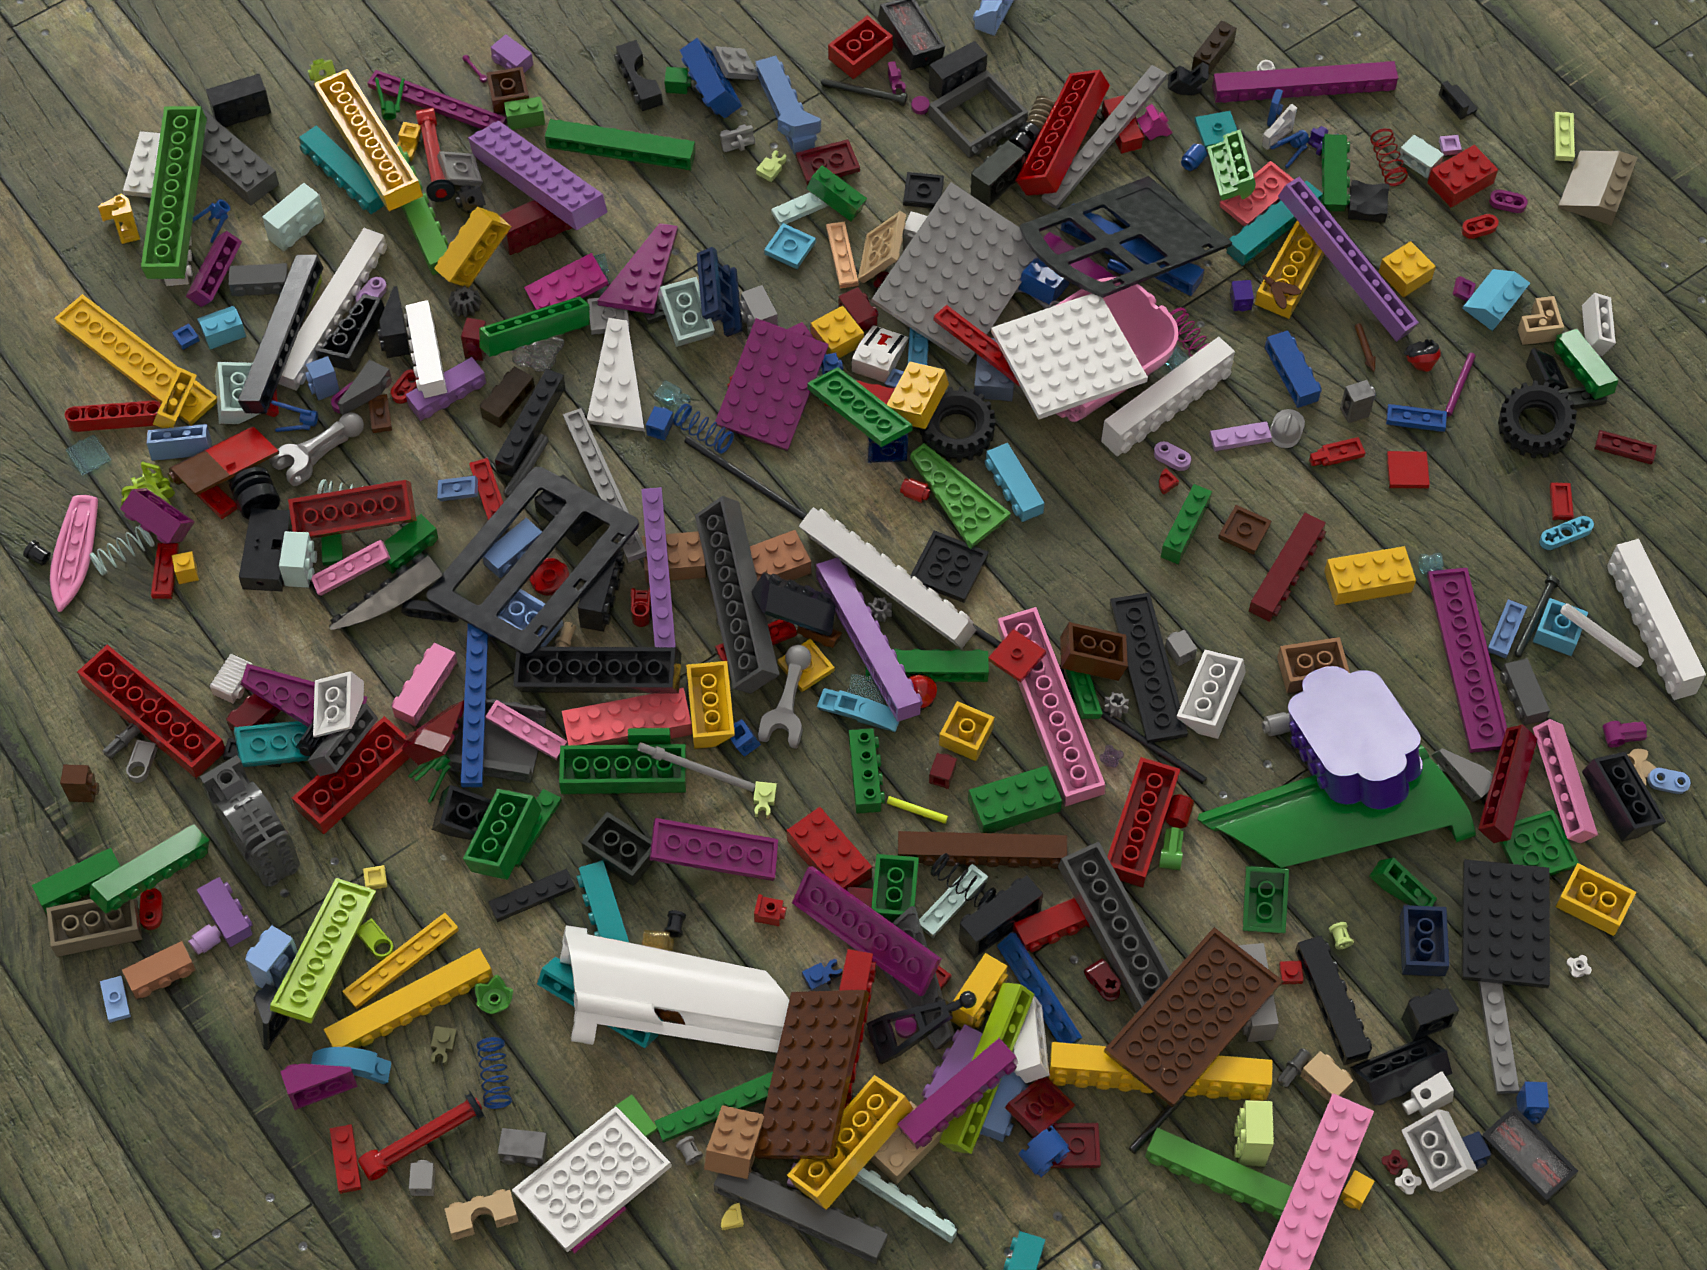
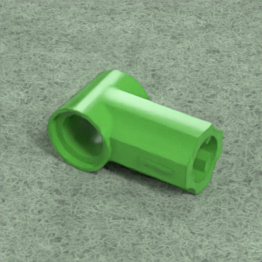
(1171, 853)

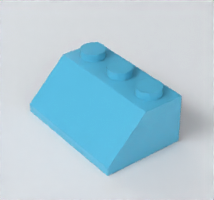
(1495, 297)

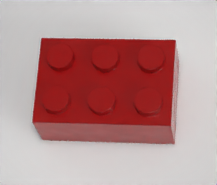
(860, 47)
(1462, 176)

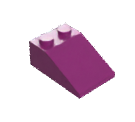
(316, 1082)

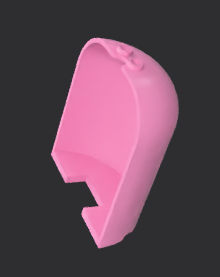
(1147, 329)

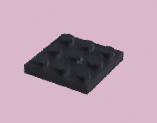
(949, 566)

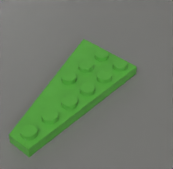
(965, 503)

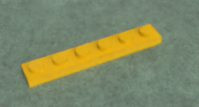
(400, 960)

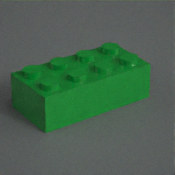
(1014, 800)
(502, 834)

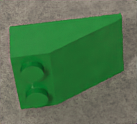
(1265, 899)

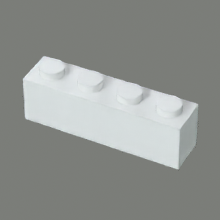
(1031, 1046)

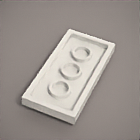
(142, 167)

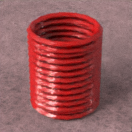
(1179, 811)

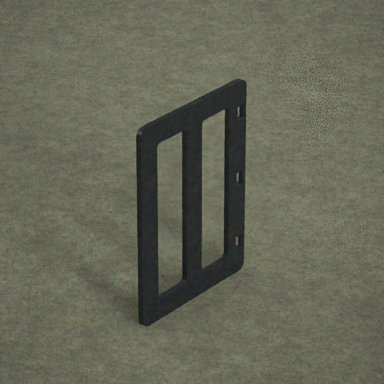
(486, 615)

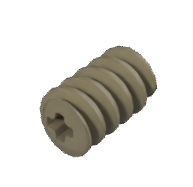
(1040, 111)

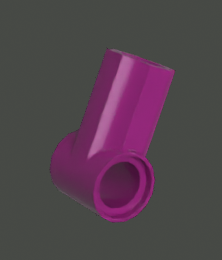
(1617, 733)

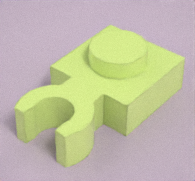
(771, 167)
(764, 796)

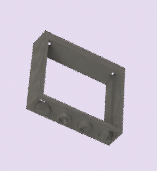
(965, 92)

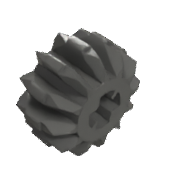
(465, 301)

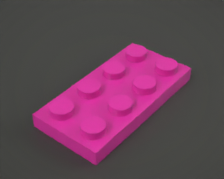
(569, 282)

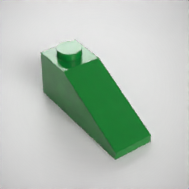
(1401, 883)

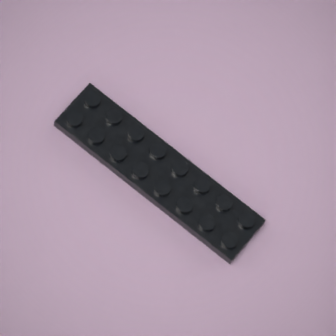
(1148, 668)

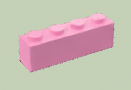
(424, 684)

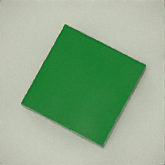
(649, 736)

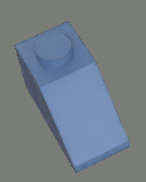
(798, 123)

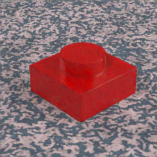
(1291, 972)

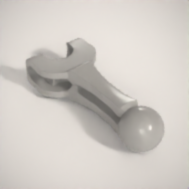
(306, 454)
(797, 659)

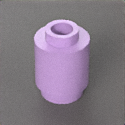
(205, 939)

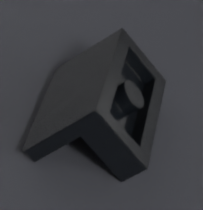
(1457, 100)

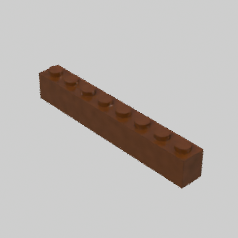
(984, 848)

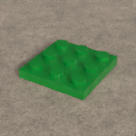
(1540, 843)

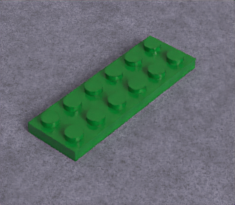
(859, 407)

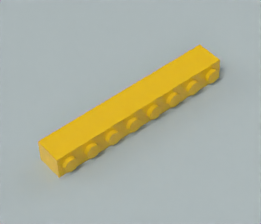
(410, 1002)

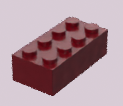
(530, 225)

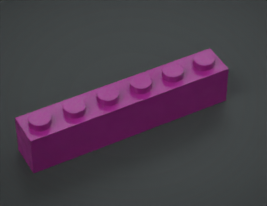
(958, 1093)

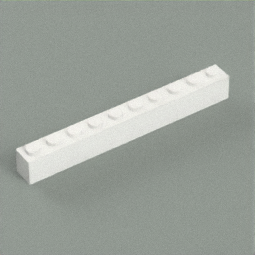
(333, 305)

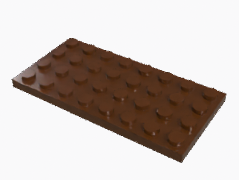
(1193, 1017)
(812, 1075)

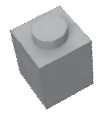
(1180, 647)
(422, 1178)

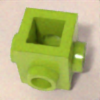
(318, 65)

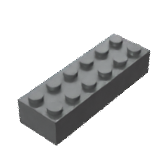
(236, 163)

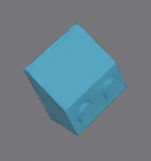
(221, 327)

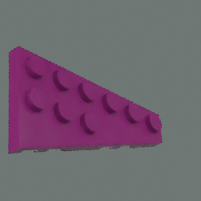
(283, 691)

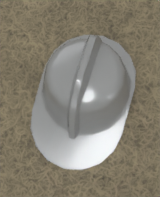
(1287, 428)

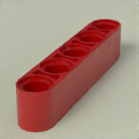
(104, 413)

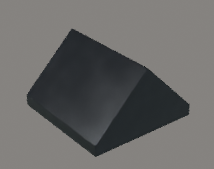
(1545, 369)

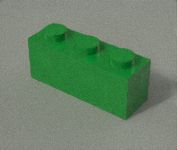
(836, 193)
(409, 542)

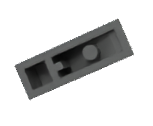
(366, 386)

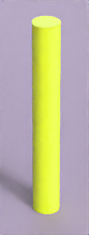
(917, 809)

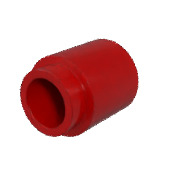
(915, 490)

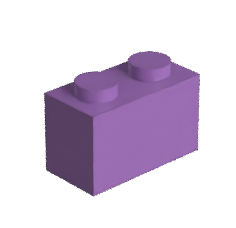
(511, 54)

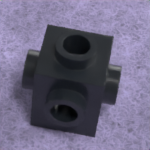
(476, 198)

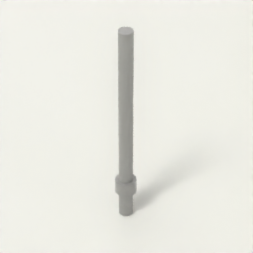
(659, 754)

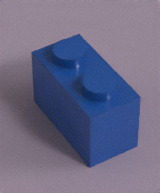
(1533, 1101)

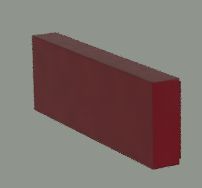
(1625, 447)

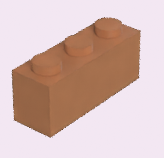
(159, 970)

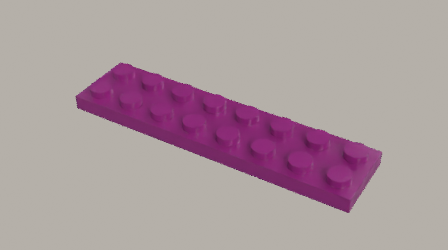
(866, 930)

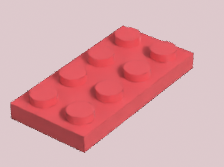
(1269, 184)

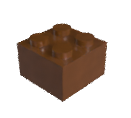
(506, 86)

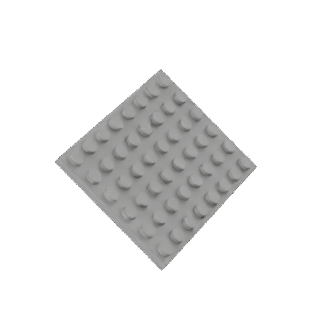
(960, 260)

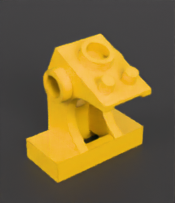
(121, 211)

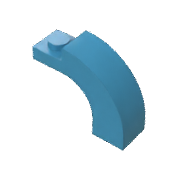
(362, 1062)

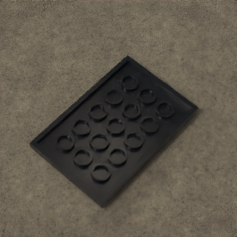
(1506, 924)

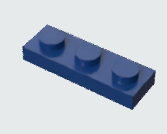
(1416, 417)

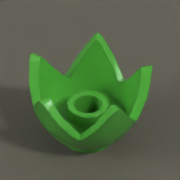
(494, 988)

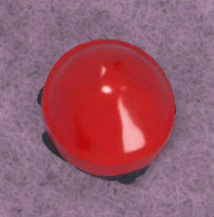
(1423, 355)
(926, 688)

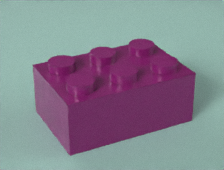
(156, 516)

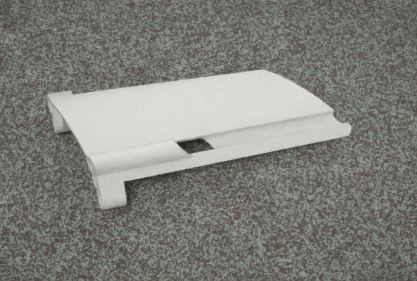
(625, 981)

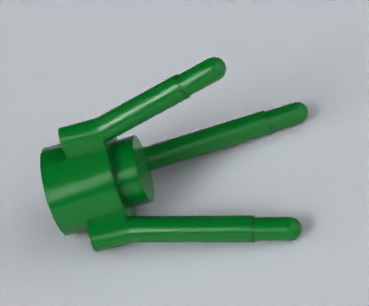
(388, 108)
(437, 764)

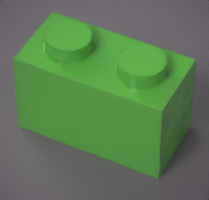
(524, 113)

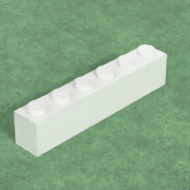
(425, 349)

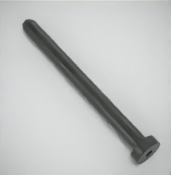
(865, 91)
(1551, 583)

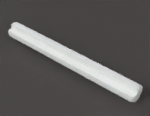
(1601, 635)

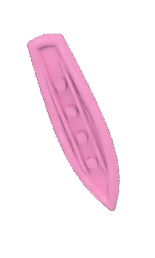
(72, 550)

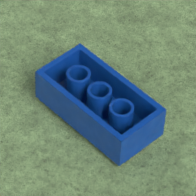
(710, 78)

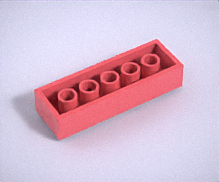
(610, 721)

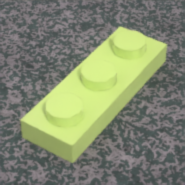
(1564, 136)

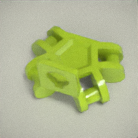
(151, 482)

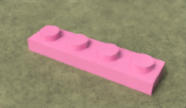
(350, 567)
(525, 729)

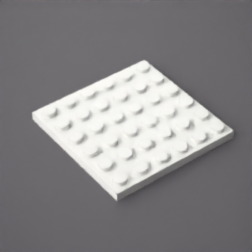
(1069, 355)

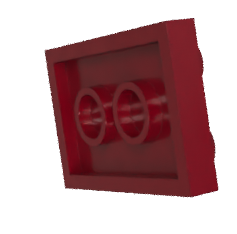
(836, 157)
(1039, 1106)
(1083, 1145)

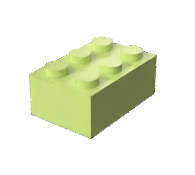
(1254, 1133)

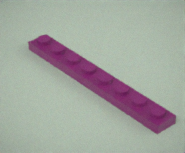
(442, 103)

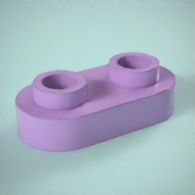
(372, 290)
(1172, 456)

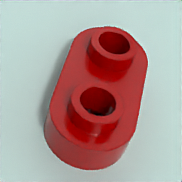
(1478, 226)
(403, 386)
(151, 907)

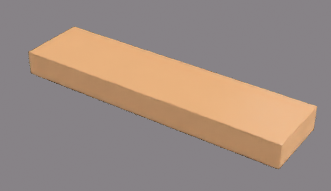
(842, 255)

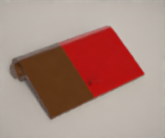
(222, 461)

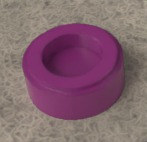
(920, 105)
(905, 1027)

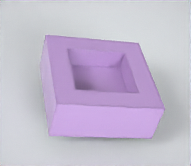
(1450, 145)

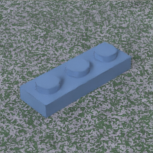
(1507, 628)

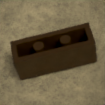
(1215, 46)
(507, 396)

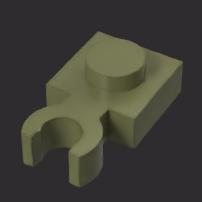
(443, 1042)

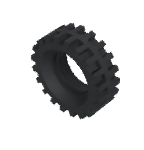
(1537, 397)
(968, 405)

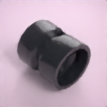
(1025, 137)

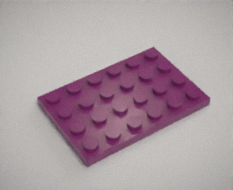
(771, 384)

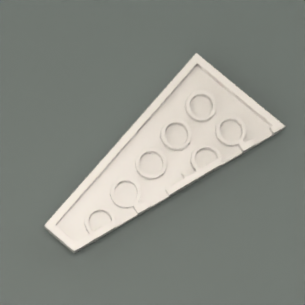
(615, 390)

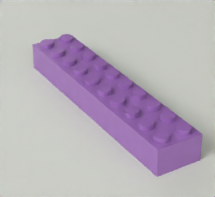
(538, 175)

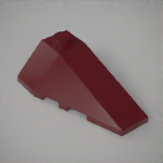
(434, 736)

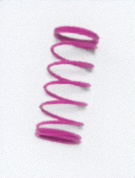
(1178, 320)

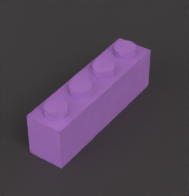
(459, 382)
(954, 1059)

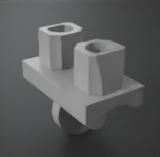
(737, 138)

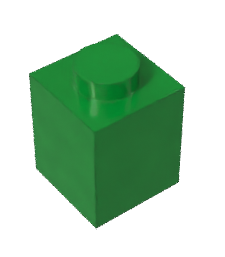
(677, 80)

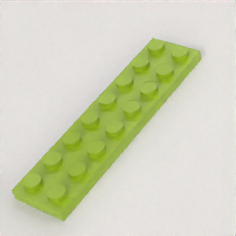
(323, 950)

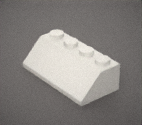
(1212, 693)

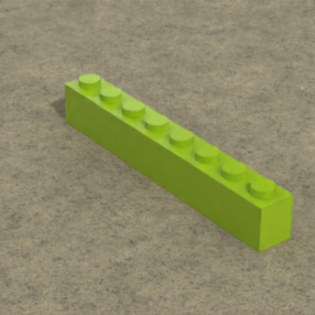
(1003, 1023)

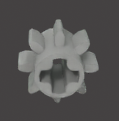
(880, 609)
(1116, 705)

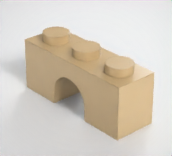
(462, 1215)

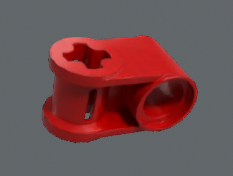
(640, 604)

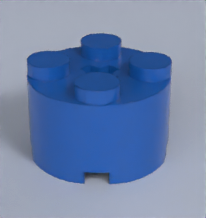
(1044, 1150)

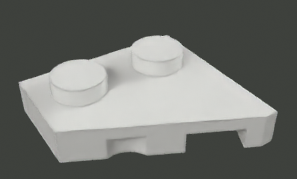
(1280, 128)

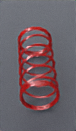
(1392, 171)

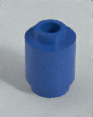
(1194, 157)

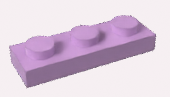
(1240, 436)

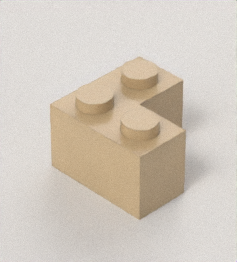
(1543, 323)

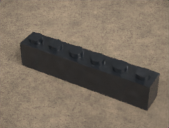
(530, 422)
(1333, 1000)

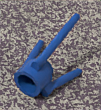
(1297, 140)
(219, 211)
(307, 417)

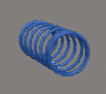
(685, 415)
(487, 1100)

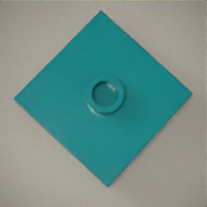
(1214, 126)

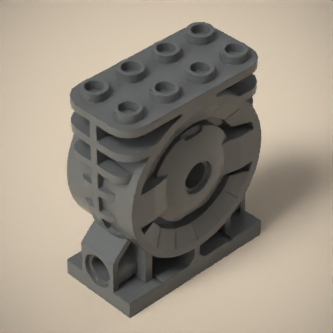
(251, 822)

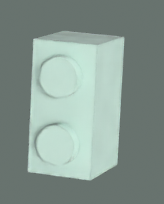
(1420, 156)

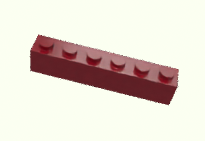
(1287, 566)
(1507, 784)

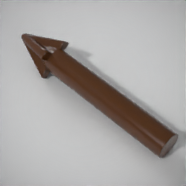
(1370, 359)

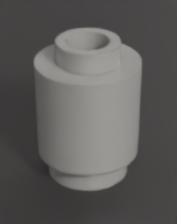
(1276, 724)

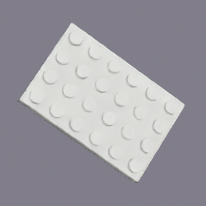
(591, 1178)

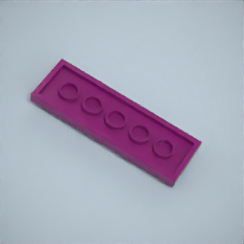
(714, 849)

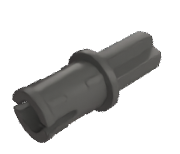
(121, 740)
(1294, 1067)

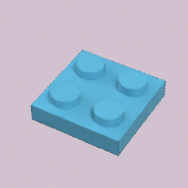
(790, 246)

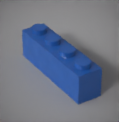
(1293, 369)

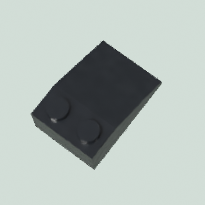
(393, 332)
(459, 812)

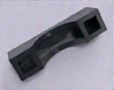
(646, 91)

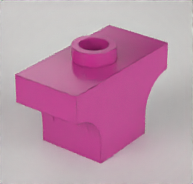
(1154, 123)

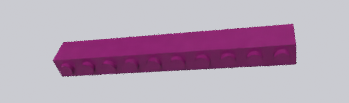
(1305, 81)

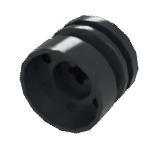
(254, 490)

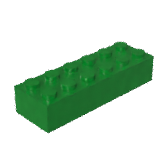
(619, 770)

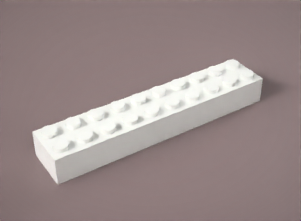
(888, 578)

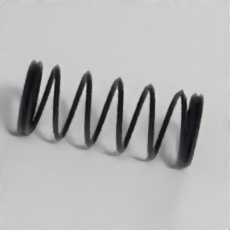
(992, 891)

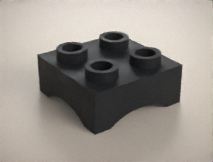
(1368, 201)

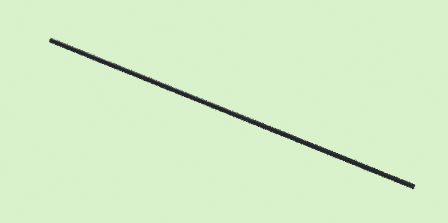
(979, 632)

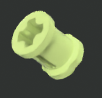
(1341, 935)

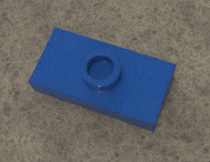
(1275, 108)

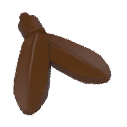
(1279, 289)

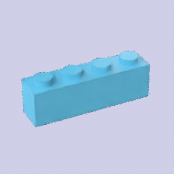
(1014, 482)

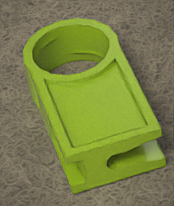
(373, 936)

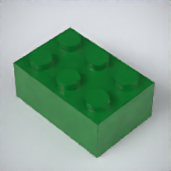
(894, 885)

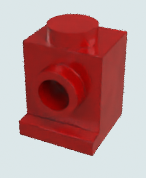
(766, 916)

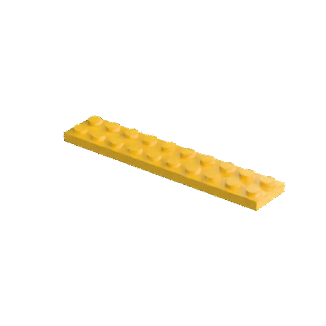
(130, 355)

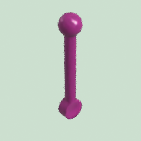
(483, 78)

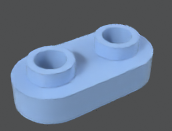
(1669, 781)

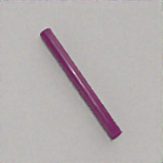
(1460, 383)

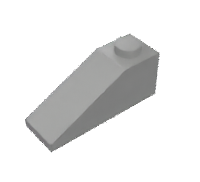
(1469, 776)

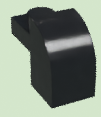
(1188, 82)

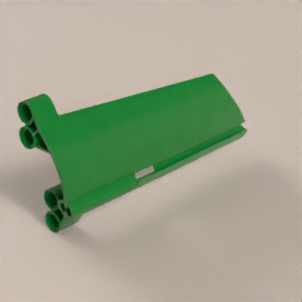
(1310, 825)

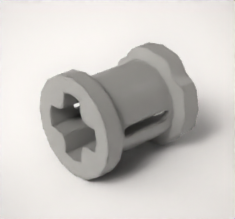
(689, 1150)

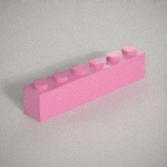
(1565, 781)

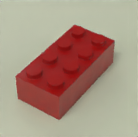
(829, 850)

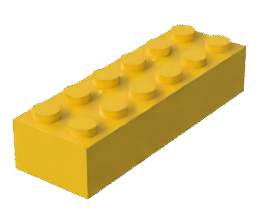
(1293, 265)
(863, 1130)

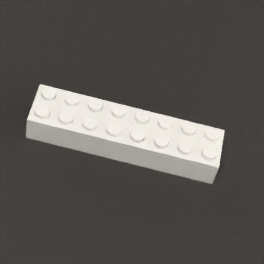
(1168, 396)
(1656, 619)

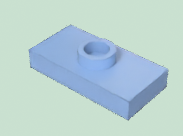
(115, 999)

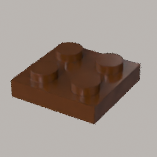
(1244, 529)

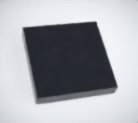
(922, 189)

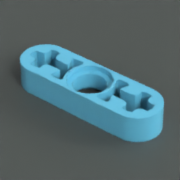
(1571, 525)

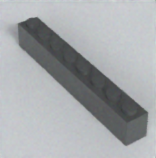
(804, 1214)

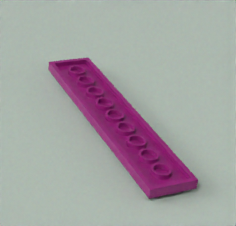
(1468, 659)

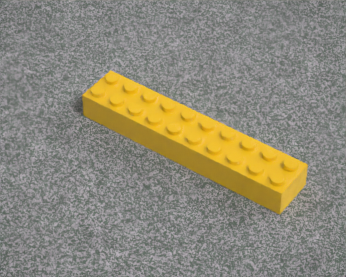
(368, 140)
(1225, 1077)

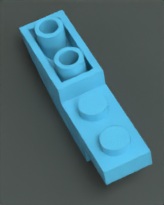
(858, 708)

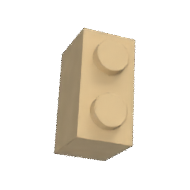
(1326, 1076)

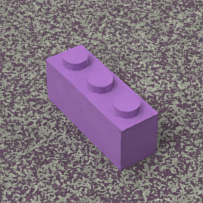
(225, 911)

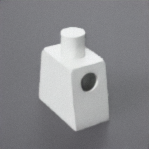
(1436, 1090)

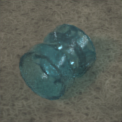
(1430, 563)

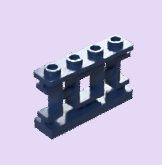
(719, 292)

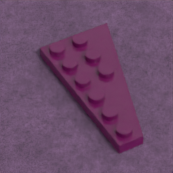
(641, 278)

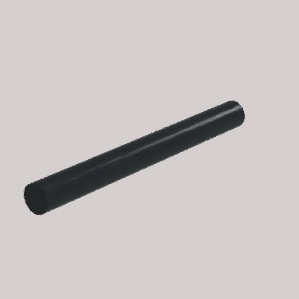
(1156, 1123)

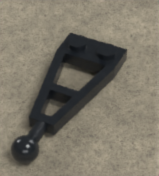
(883, 1035)

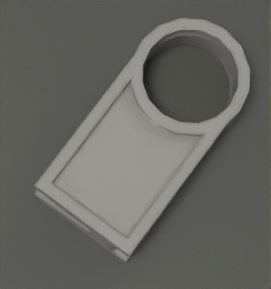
(142, 755)

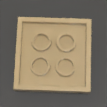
(882, 247)

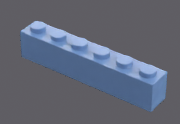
(780, 94)

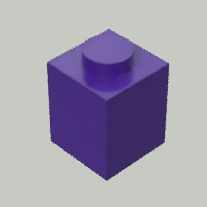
(1241, 295)

